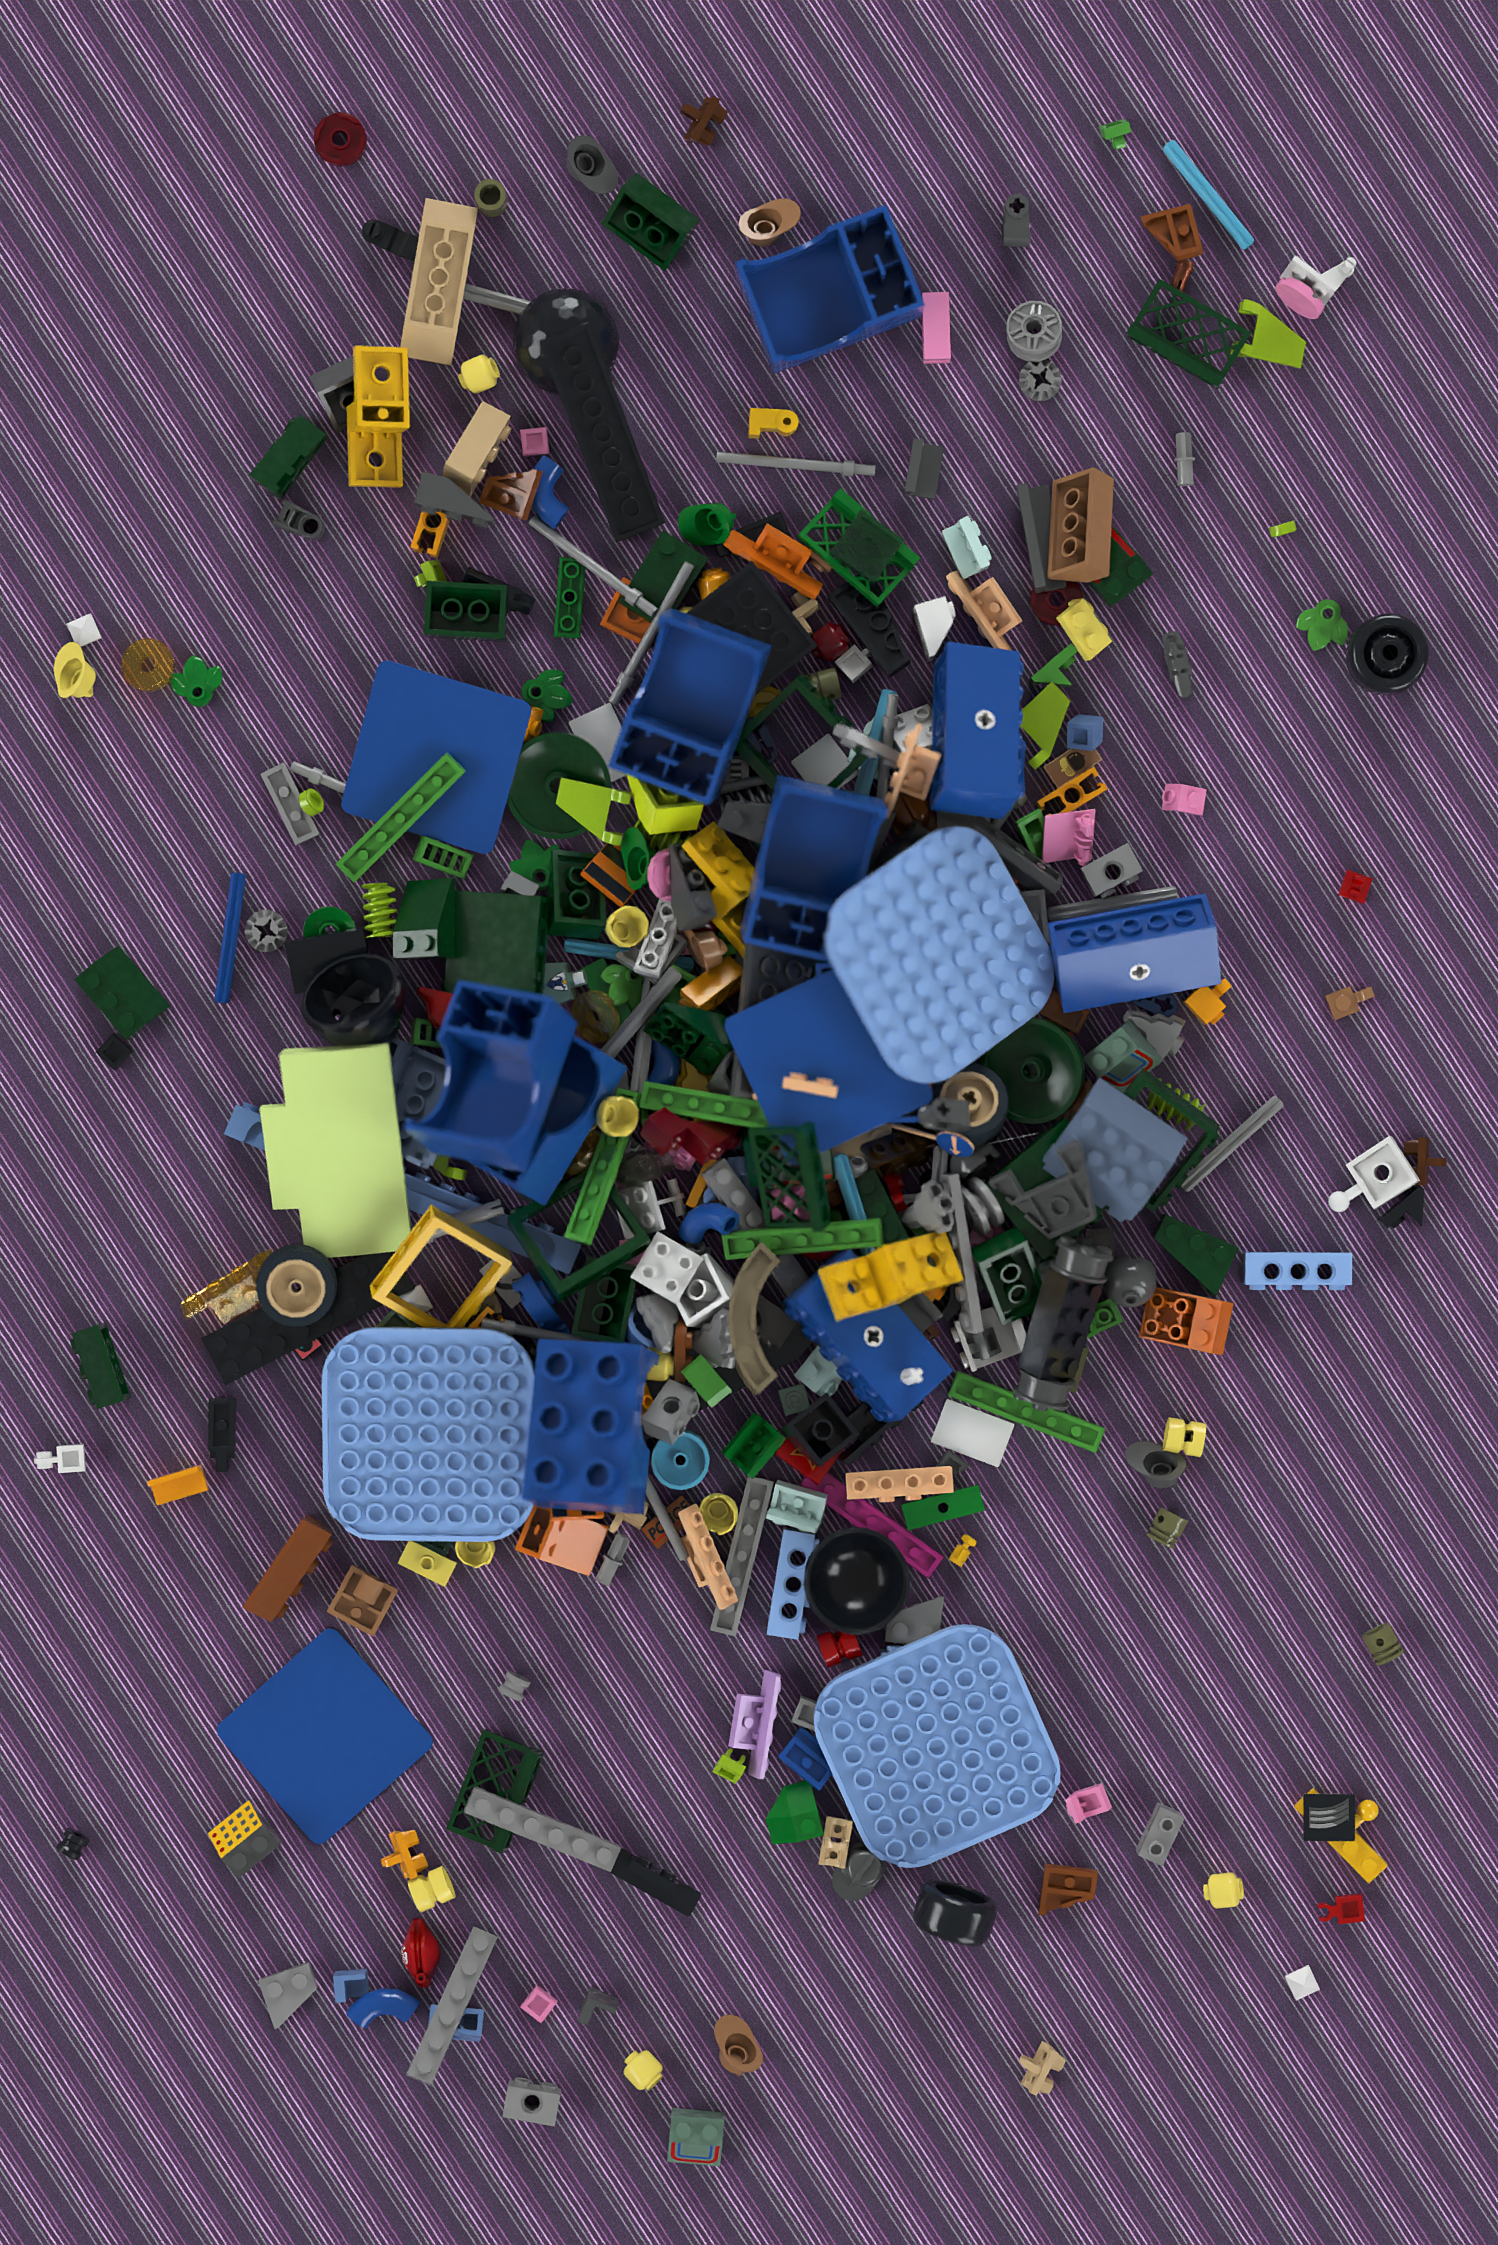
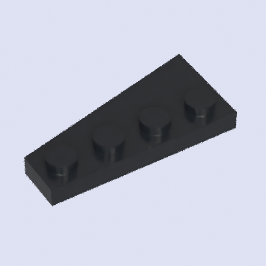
(871, 626)

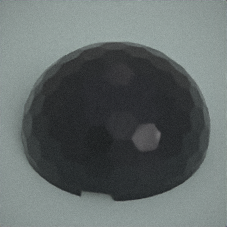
(555, 313)
(856, 1580)

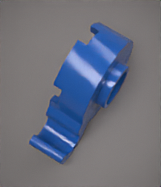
(539, 1303)

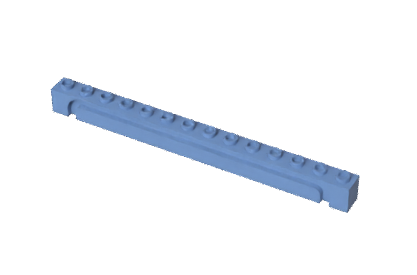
(557, 1250)

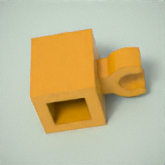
(1206, 1003)

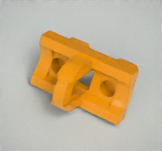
(409, 1865)

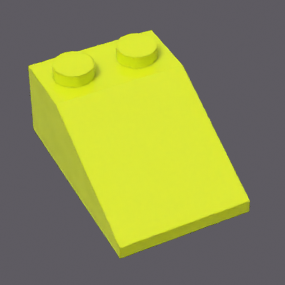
(663, 809)

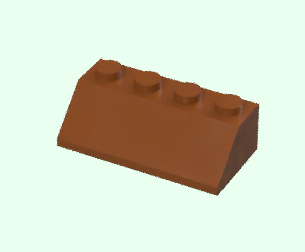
(289, 1568)

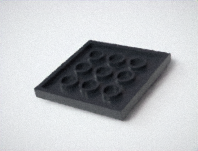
(755, 610)

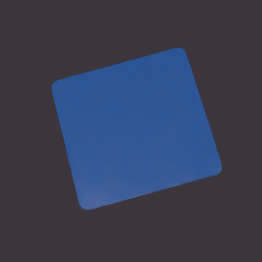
(411, 726)
(820, 1036)
(324, 1736)

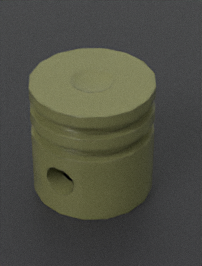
(490, 198)
(827, 683)
(1167, 1527)
(1385, 1649)

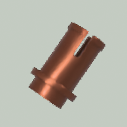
(1182, 274)

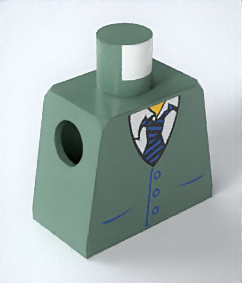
(561, 982)

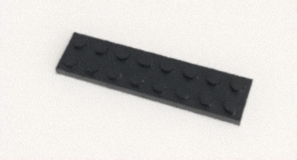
(602, 431)
(260, 1340)

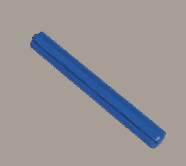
(230, 938)

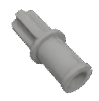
(1184, 459)
(613, 1559)

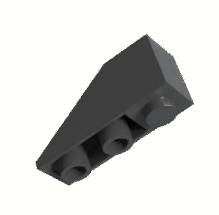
(443, 496)
(689, 891)

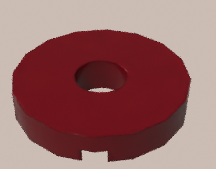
(345, 154)
(1048, 613)

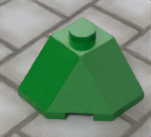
(794, 1815)

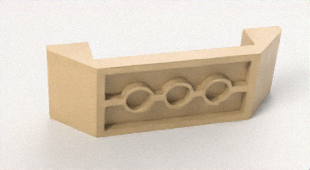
(438, 281)

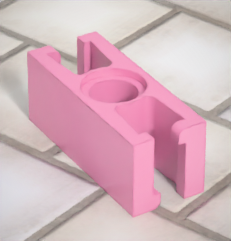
(936, 328)

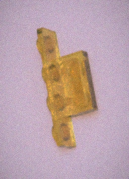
(230, 1294)

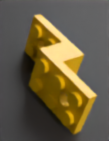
(378, 416)
(730, 875)
(890, 1275)

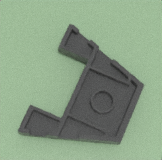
(1058, 1203)

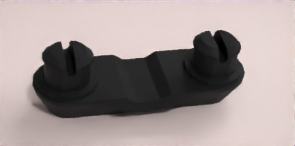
(390, 239)

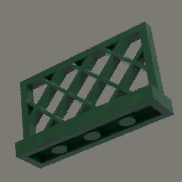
(1176, 354)
(811, 1180)
(518, 1793)

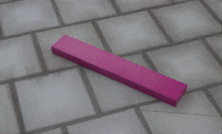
(866, 1515)

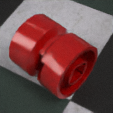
(838, 1646)

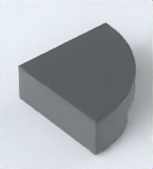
(954, 1461)

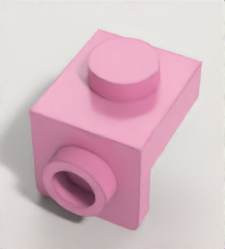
(1184, 799)
(1087, 1802)

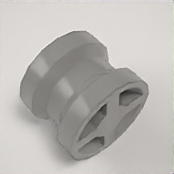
(514, 1686)

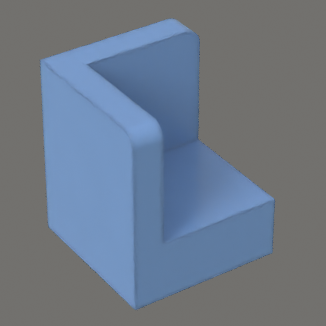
(1084, 732)
(350, 1984)

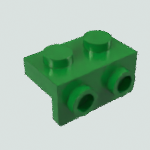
(753, 1445)

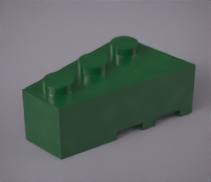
(1196, 1251)

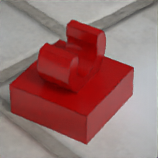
(1355, 886)

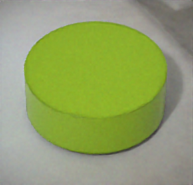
(1282, 529)
(311, 802)

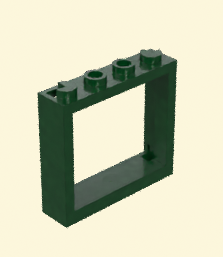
(824, 707)
(1194, 1156)
(592, 1271)

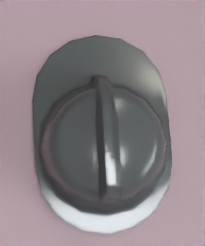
(591, 165)
(1159, 1467)
(860, 1873)

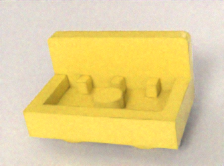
(1084, 628)

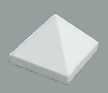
(84, 630)
(417, 1298)
(1302, 1982)

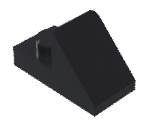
(1410, 1204)

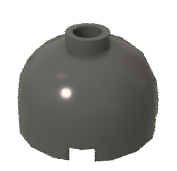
(979, 1164)
(1130, 1281)

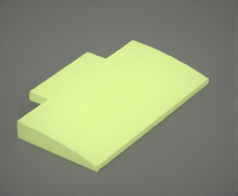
(339, 1149)

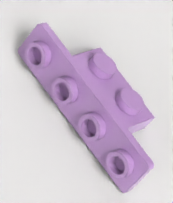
(754, 1723)

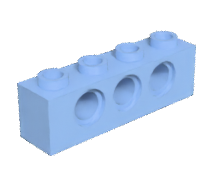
(1338, 1262)
(778, 1623)

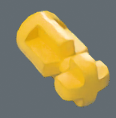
(961, 1552)

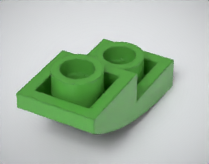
(1105, 1316)

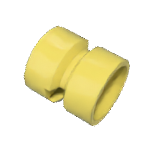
(1175, 1435)
(430, 1889)

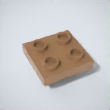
(362, 1600)

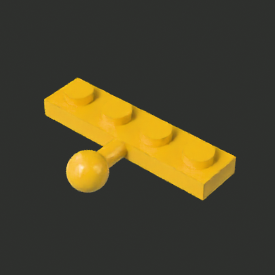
(1358, 1852)

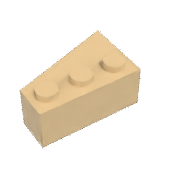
(477, 447)

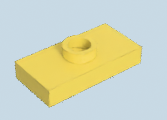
(427, 1563)

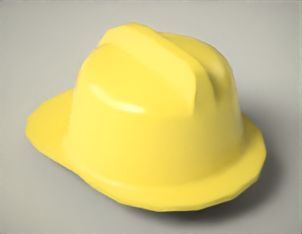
(73, 673)

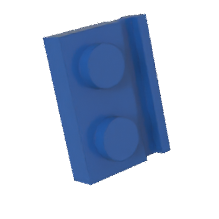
(806, 1758)

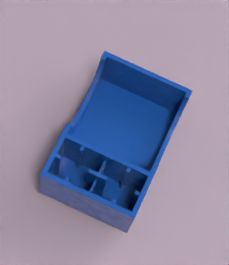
(830, 290)
(690, 707)
(808, 857)
(499, 1076)
(582, 1085)
(587, 1427)

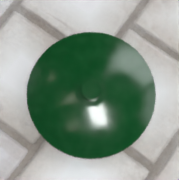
(538, 779)
(1039, 1070)

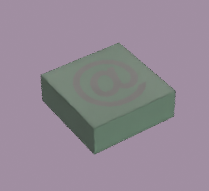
(794, 1399)

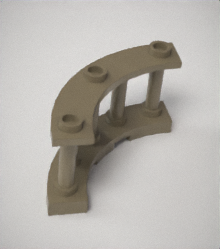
(750, 1360)

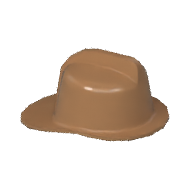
(769, 221)
(705, 948)
(737, 2045)

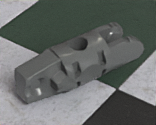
(1178, 663)

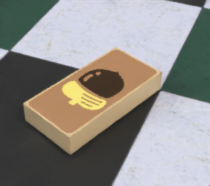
(1070, 765)

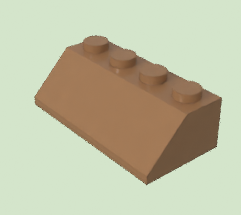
(1080, 526)

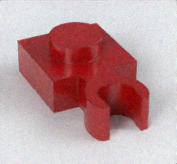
(895, 1185)
(1346, 1908)

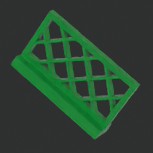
(847, 510)

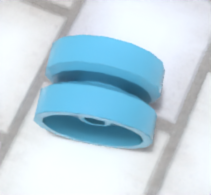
(676, 1475)

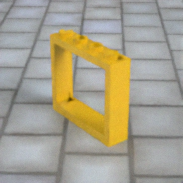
(410, 1248)

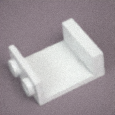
(1010, 1338)

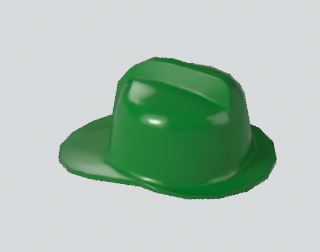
(706, 523)
(636, 857)

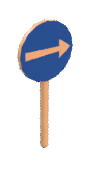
(948, 1141)

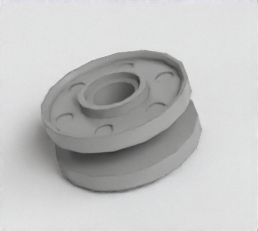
(1034, 316)
(981, 1207)

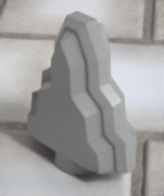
(1159, 1031)
(931, 1209)
(660, 1318)
(714, 1341)

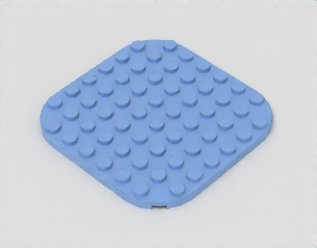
(939, 954)
(426, 1433)
(936, 1746)

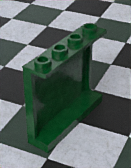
(499, 941)
(1029, 1172)

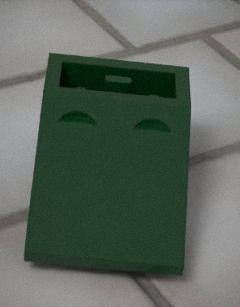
(691, 1034)

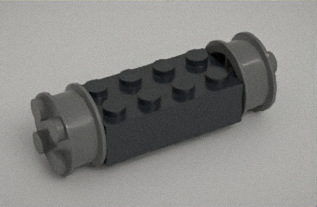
(1061, 1323)

